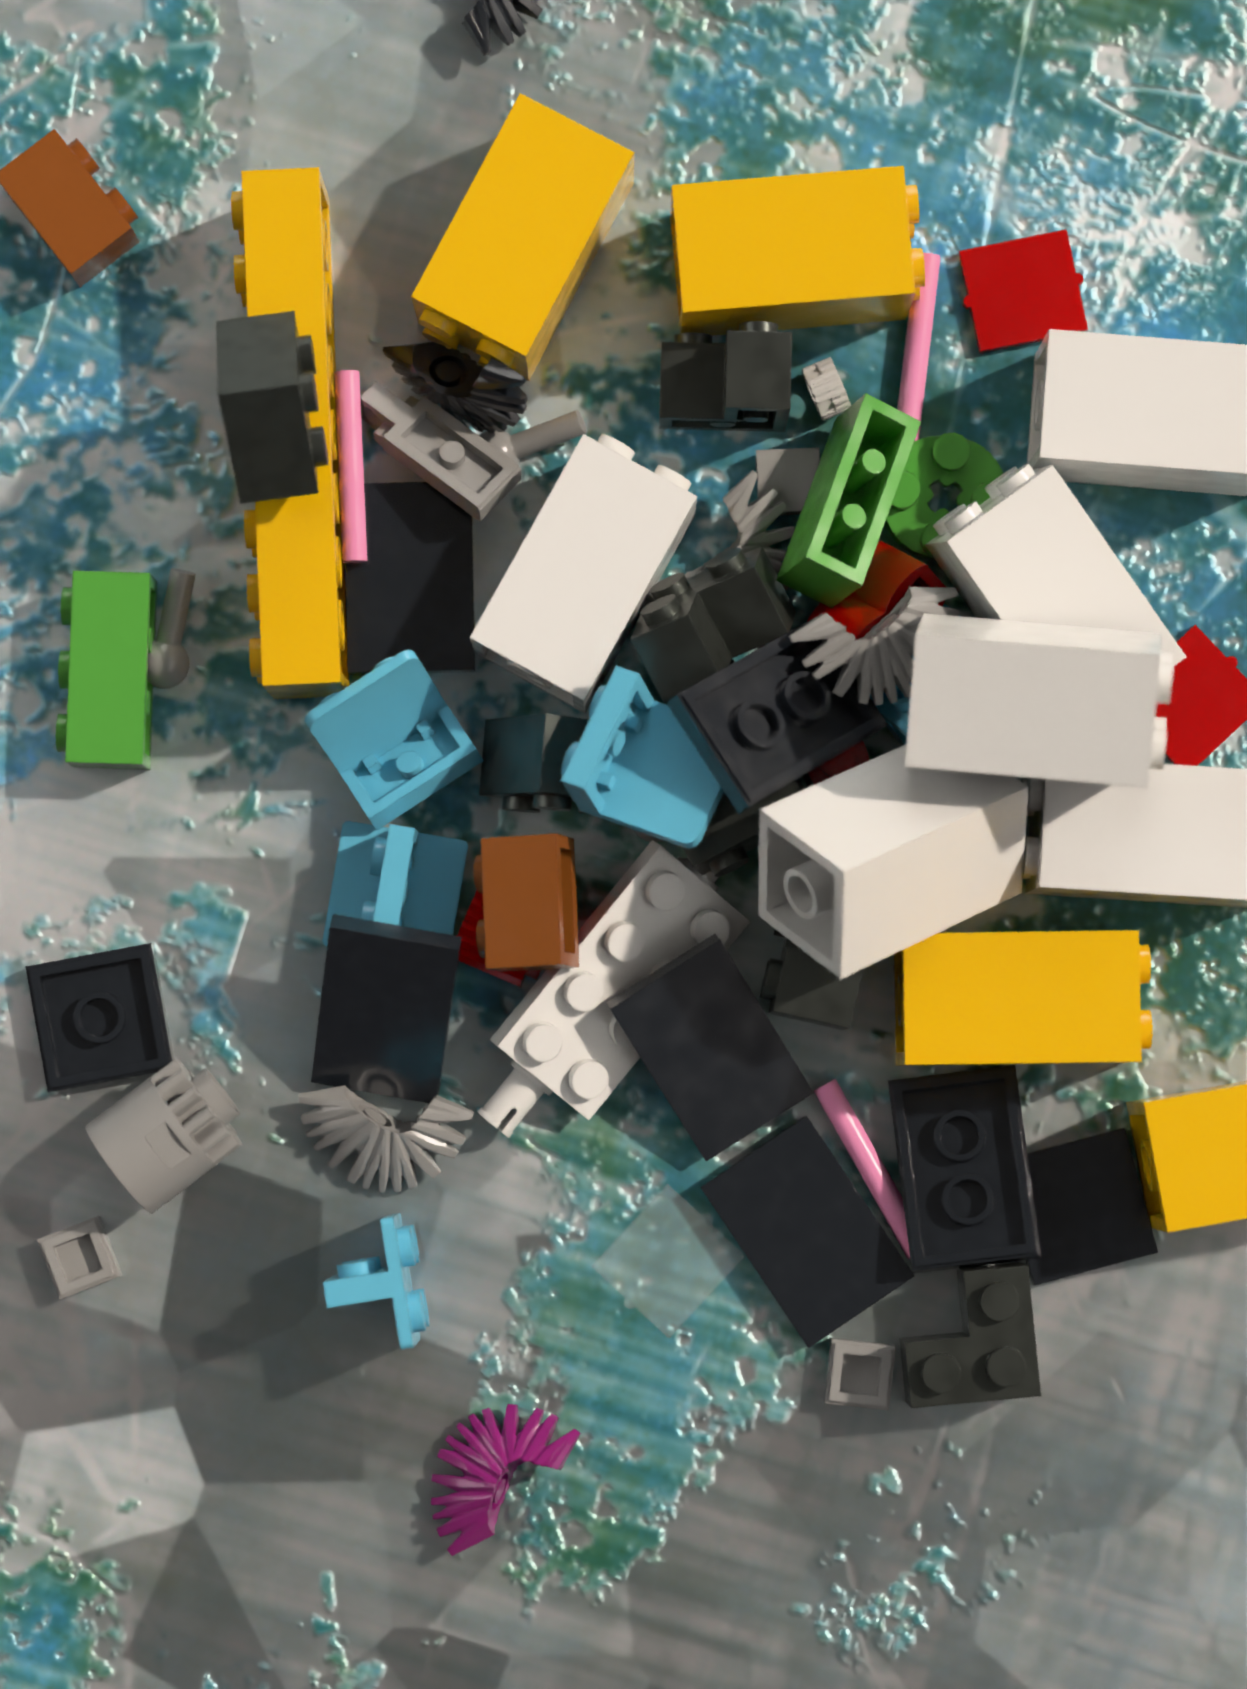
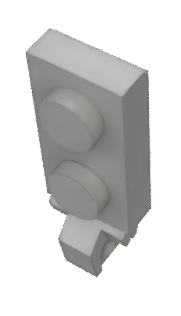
(440, 450)

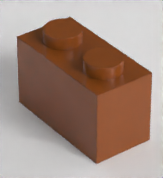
(68, 207)
(527, 903)

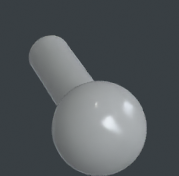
(537, 437)
(168, 659)

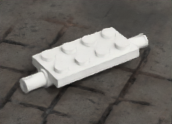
(563, 1029)

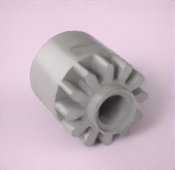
(166, 1133)

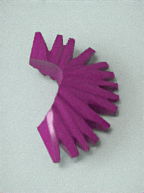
(489, 1468)

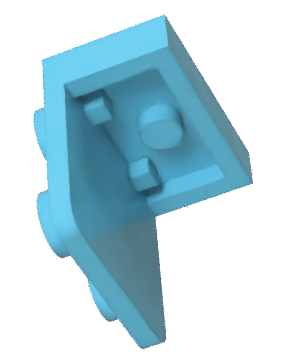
(392, 738)
(640, 766)

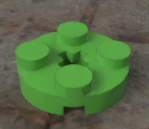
(951, 461)

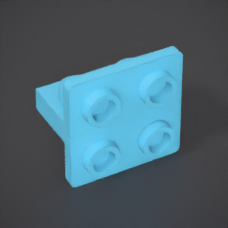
(397, 877)
(366, 1281)

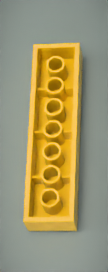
(298, 538)

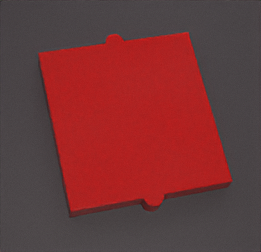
(1022, 290)
(1205, 700)

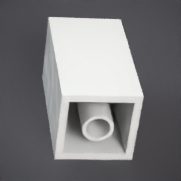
(1140, 412)
(1040, 560)
(585, 570)
(1038, 700)
(1150, 844)
(888, 858)

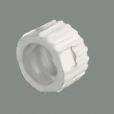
(826, 388)

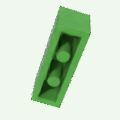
(848, 501)
(107, 670)

